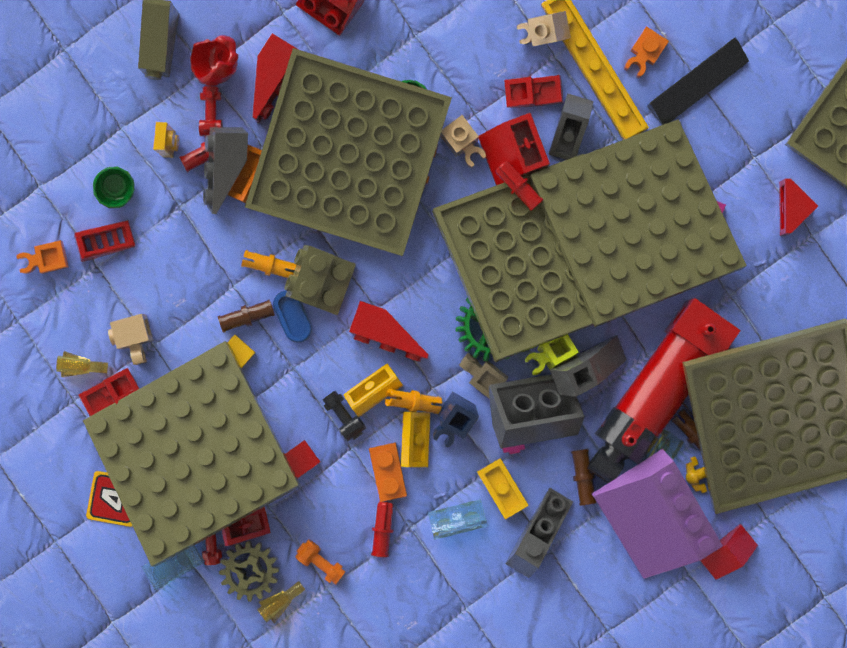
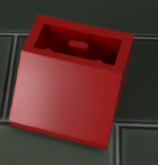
(331, 13)
(516, 143)

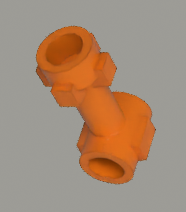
(309, 554)

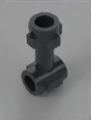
(352, 427)

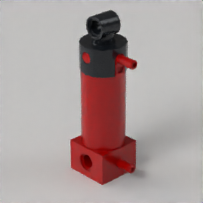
(659, 388)

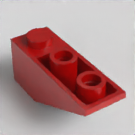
(270, 72)
(380, 326)

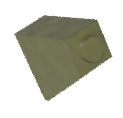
(157, 38)

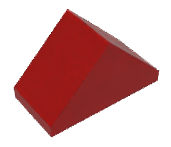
(793, 206)
(247, 528)
(733, 554)

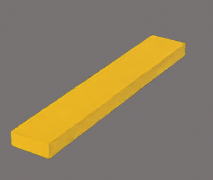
(598, 71)

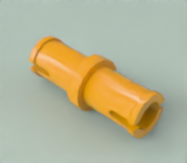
(268, 264)
(413, 401)

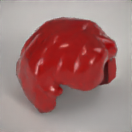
(214, 60)

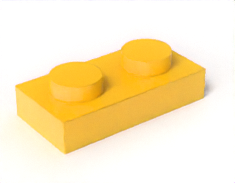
(165, 140)
(415, 439)
(502, 488)

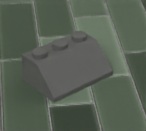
(532, 411)

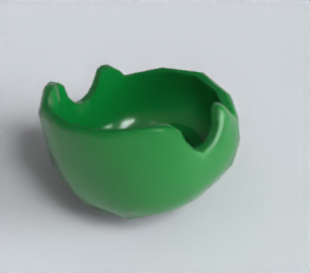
(113, 187)

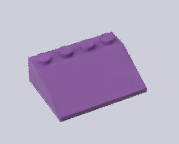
(657, 516)

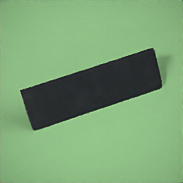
(698, 82)

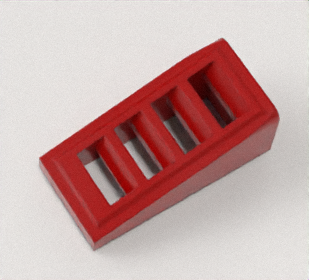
(106, 250)

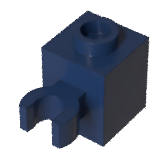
(455, 417)

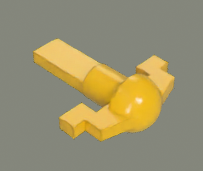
(693, 476)

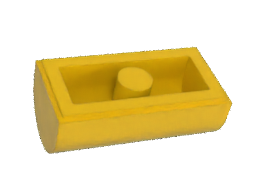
(372, 390)

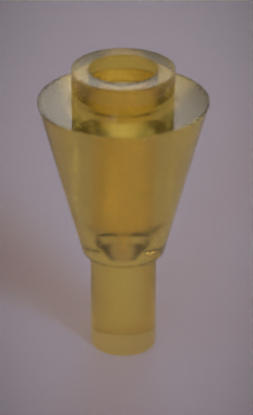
(73, 365)
(275, 605)

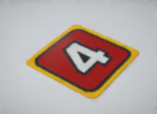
(105, 503)

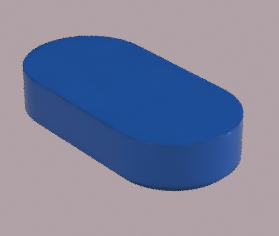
(292, 318)

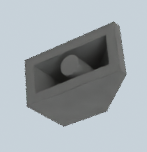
(571, 127)

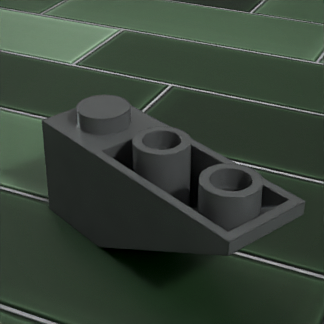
(226, 159)
(588, 368)
(539, 533)

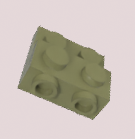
(319, 279)

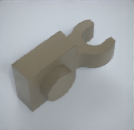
(483, 374)

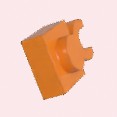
(648, 49)
(47, 257)

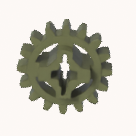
(237, 566)

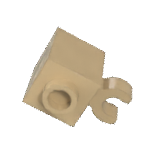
(546, 29)
(461, 138)
(131, 334)

